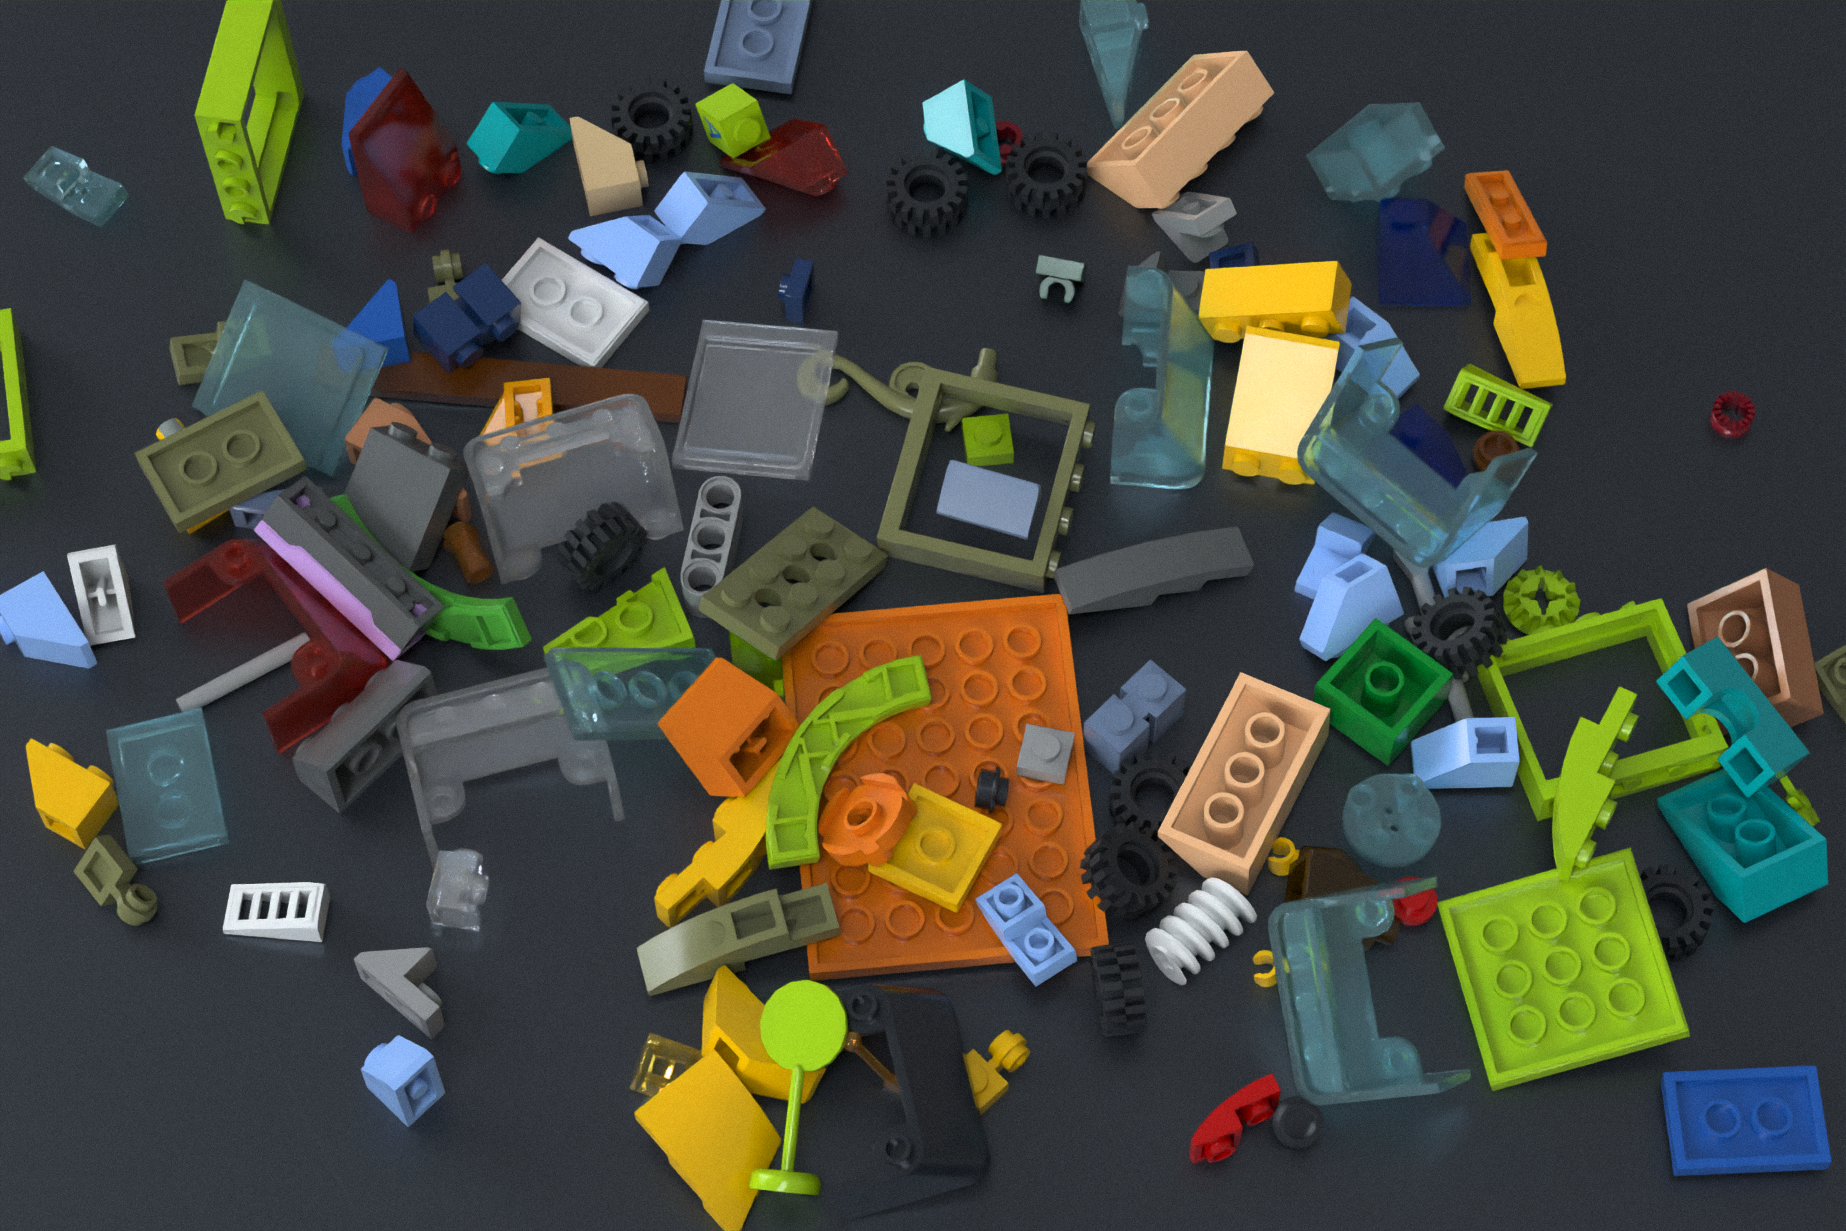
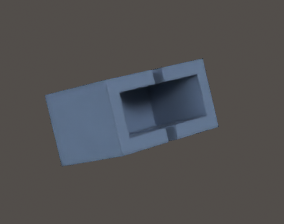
(1121, 725)

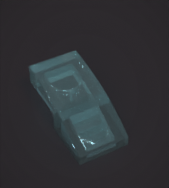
(74, 187)

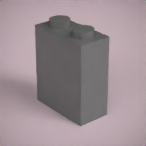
(405, 492)

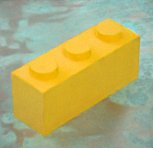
(1282, 297)

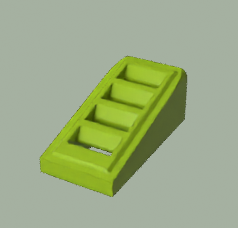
(1490, 420)

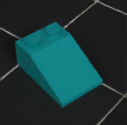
(1747, 849)

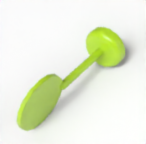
(803, 1032)

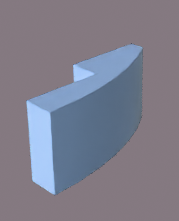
(1025, 929)

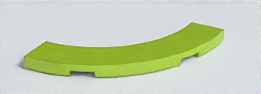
(821, 742)

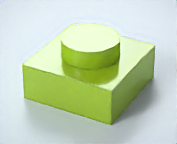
(987, 440)

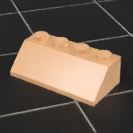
(1181, 128)
(1245, 781)

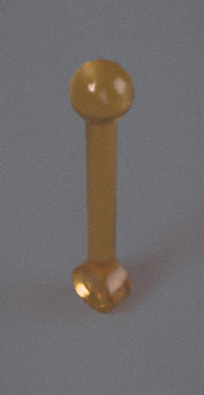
(854, 1043)

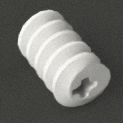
(1196, 926)

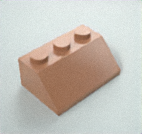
(1768, 635)

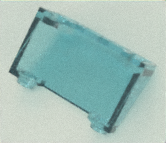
(1163, 429)

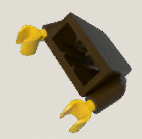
(1314, 873)

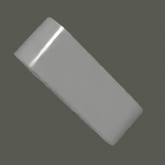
(711, 527)

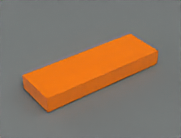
(1505, 215)

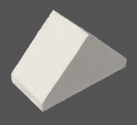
(102, 594)

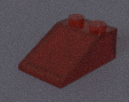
(403, 155)

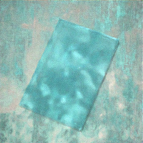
(167, 787)

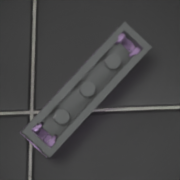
(349, 568)

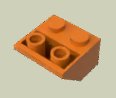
(729, 729)

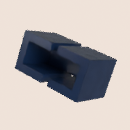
(459, 328)

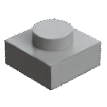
(1045, 754)

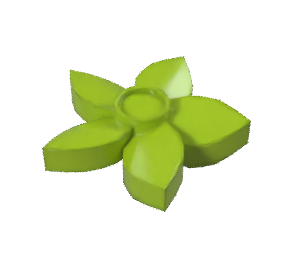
(1799, 801)

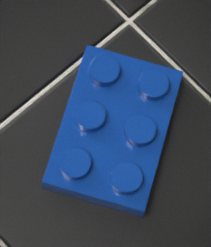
(1745, 1120)

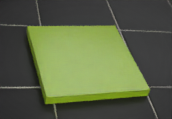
(1562, 970)

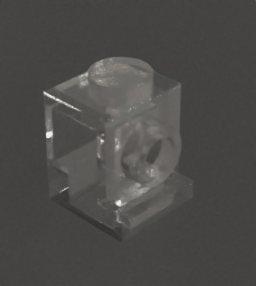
(457, 889)

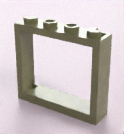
(969, 560)

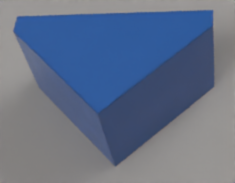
(384, 323)

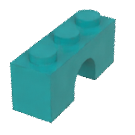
(1717, 685)

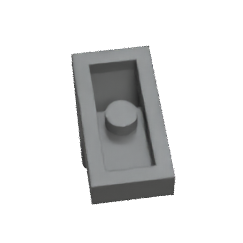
(1196, 223)
(399, 978)

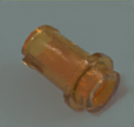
(464, 544)

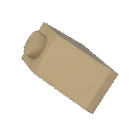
(607, 169)

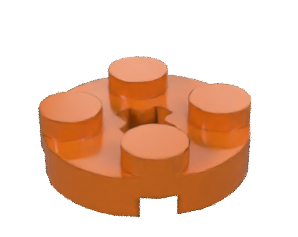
(887, 817)

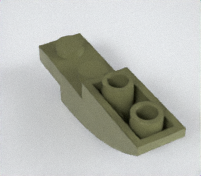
(736, 934)

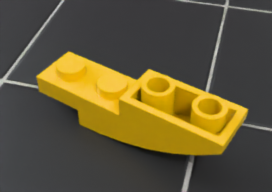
(1522, 315)
(722, 866)

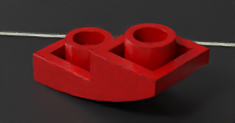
(1223, 1129)

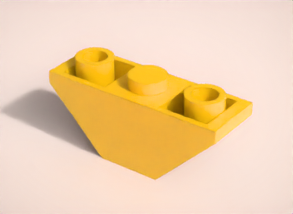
(734, 1031)

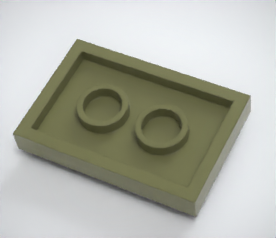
(220, 461)

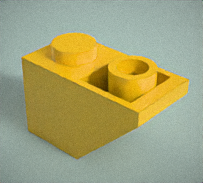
(67, 796)

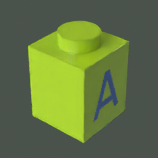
(733, 120)

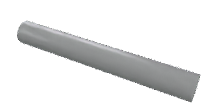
(241, 675)

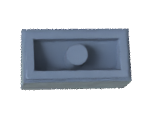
(989, 499)

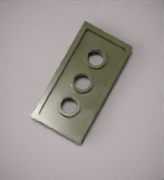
(800, 605)

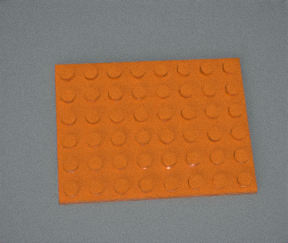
(987, 677)

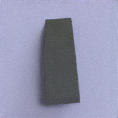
(1153, 568)

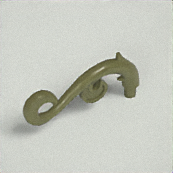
(906, 377)

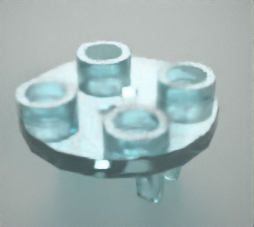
(1413, 814)

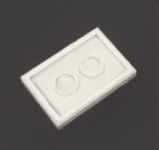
(572, 305)

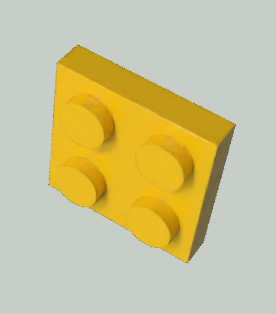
(940, 850)

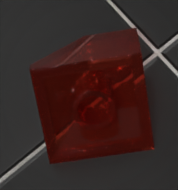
(795, 157)

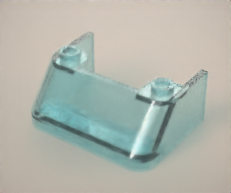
(1385, 483)
(1331, 1003)

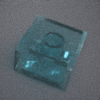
(1376, 152)

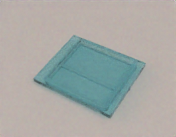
(303, 363)

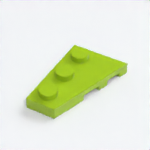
(639, 620)

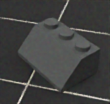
(361, 736)

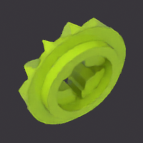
(1526, 614)

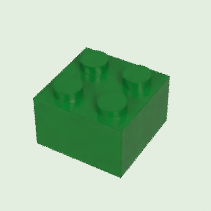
(1383, 691)

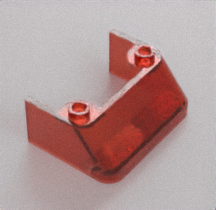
(328, 667)

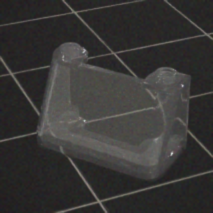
(557, 468)

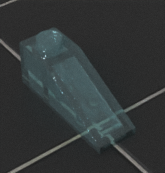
(1114, 44)

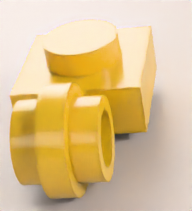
(1007, 1052)

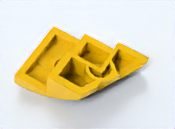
(713, 1137)

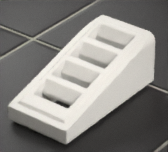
(293, 928)

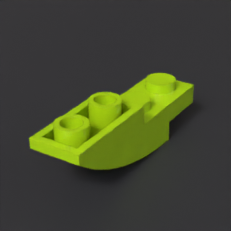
(1585, 783)

